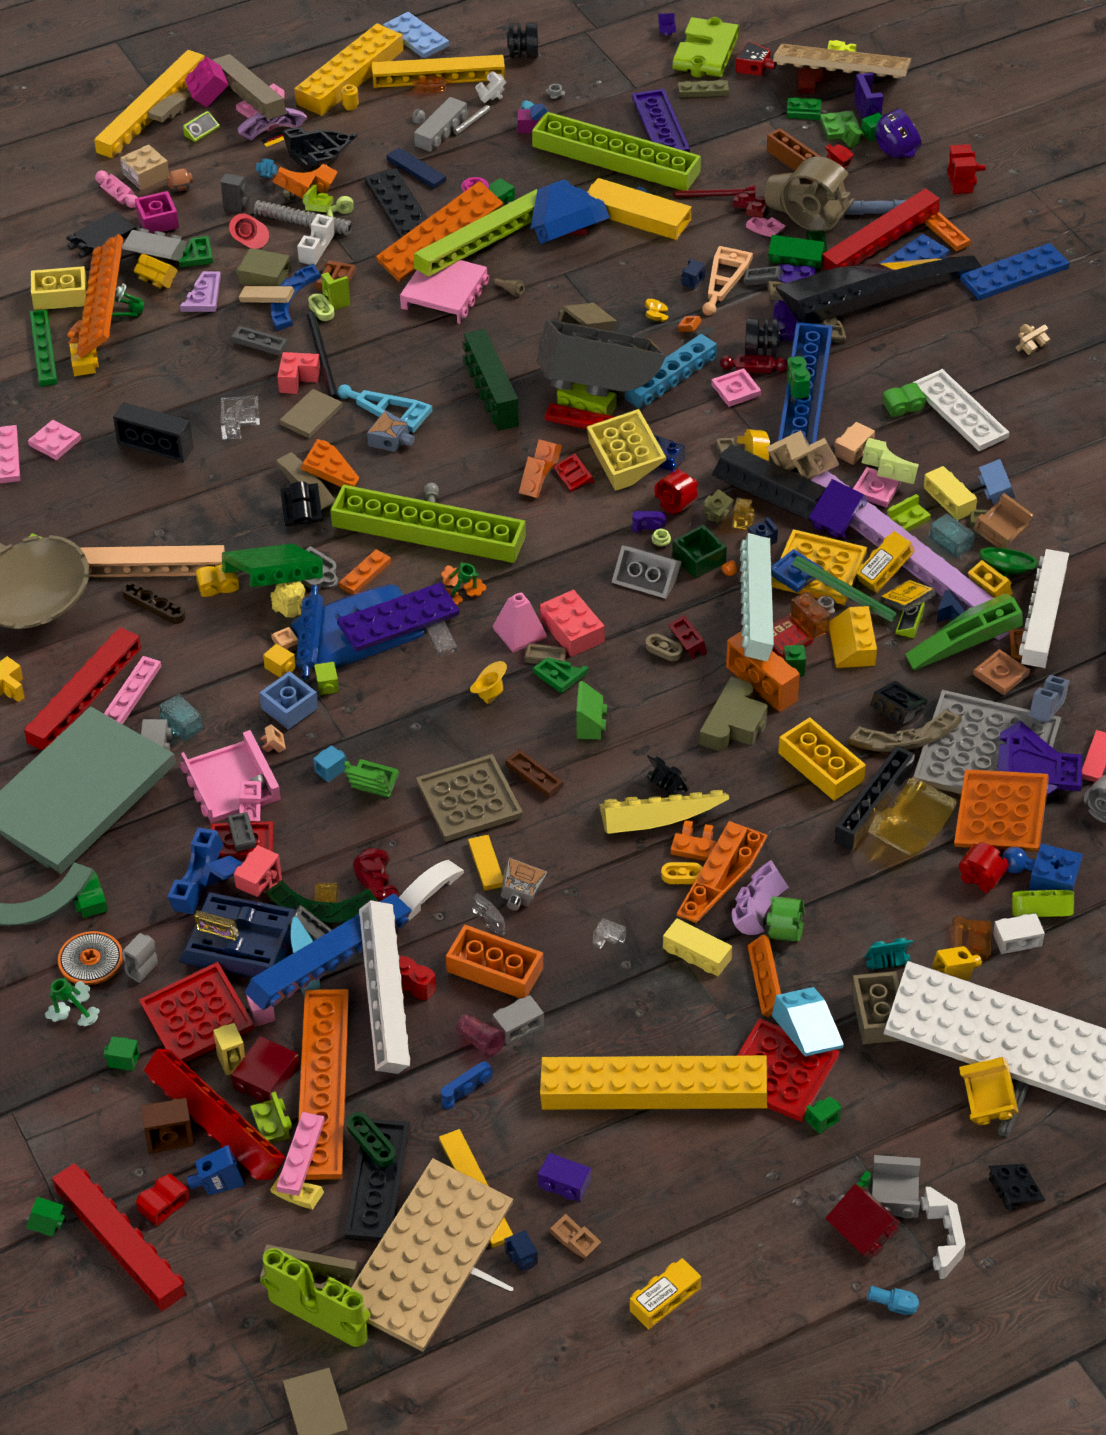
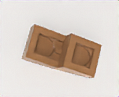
(573, 1237)

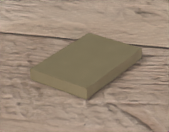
(311, 413)
(315, 1404)

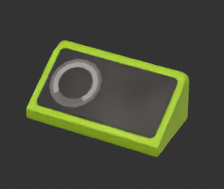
(200, 127)
(910, 621)

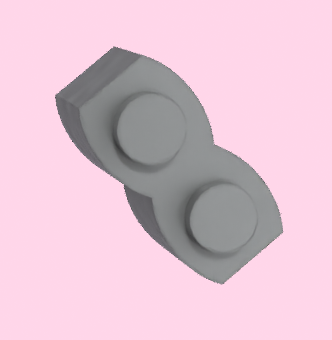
(140, 957)

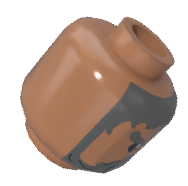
(179, 180)

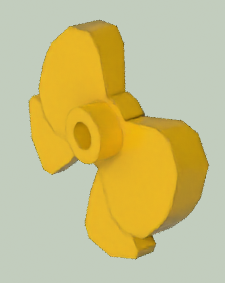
(655, 308)

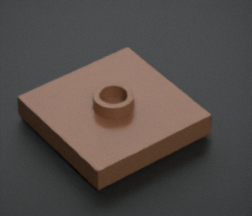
(1001, 672)

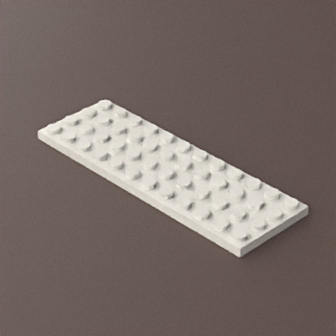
(985, 1024)

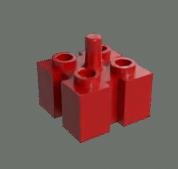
(962, 169)

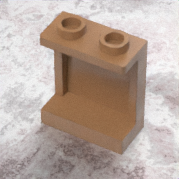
(1003, 522)

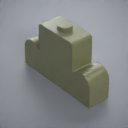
(734, 717)

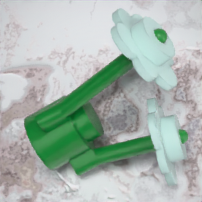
(135, 305)
(64, 991)

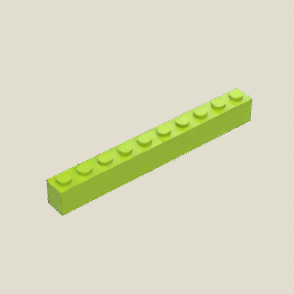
(475, 235)

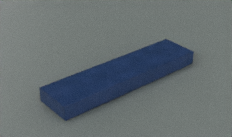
(416, 167)

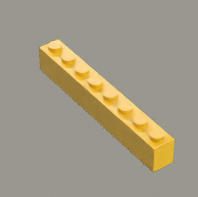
(452, 69)

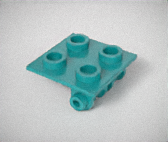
(896, 949)

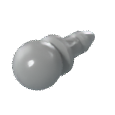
(431, 492)

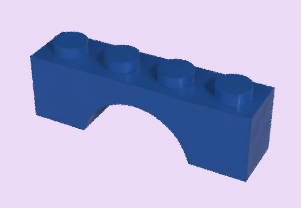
(187, 892)

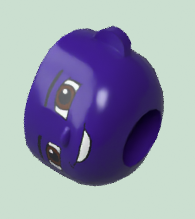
(897, 135)

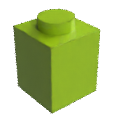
(326, 678)

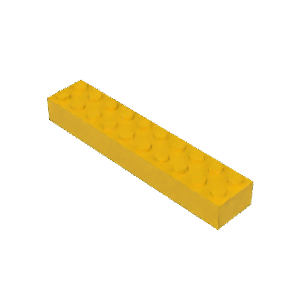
(654, 1082)

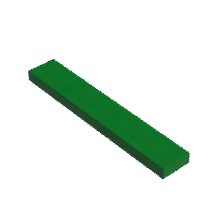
(43, 347)

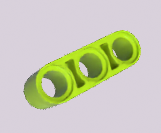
(1043, 903)

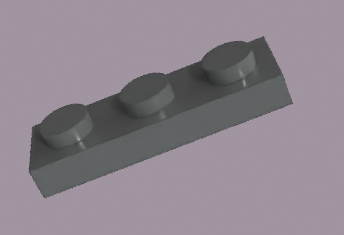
(259, 340)

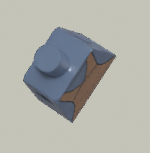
(389, 433)

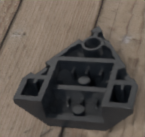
(315, 147)

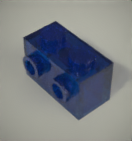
(673, 451)

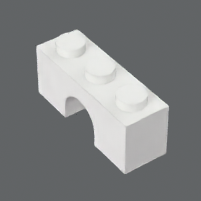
(313, 246)

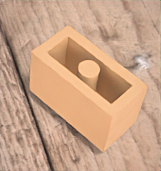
(852, 443)

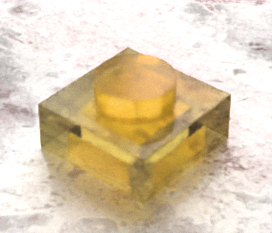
(326, 892)

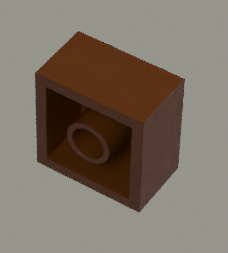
(167, 1125)

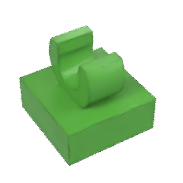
(851, 136)

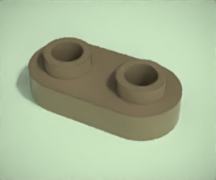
(664, 647)

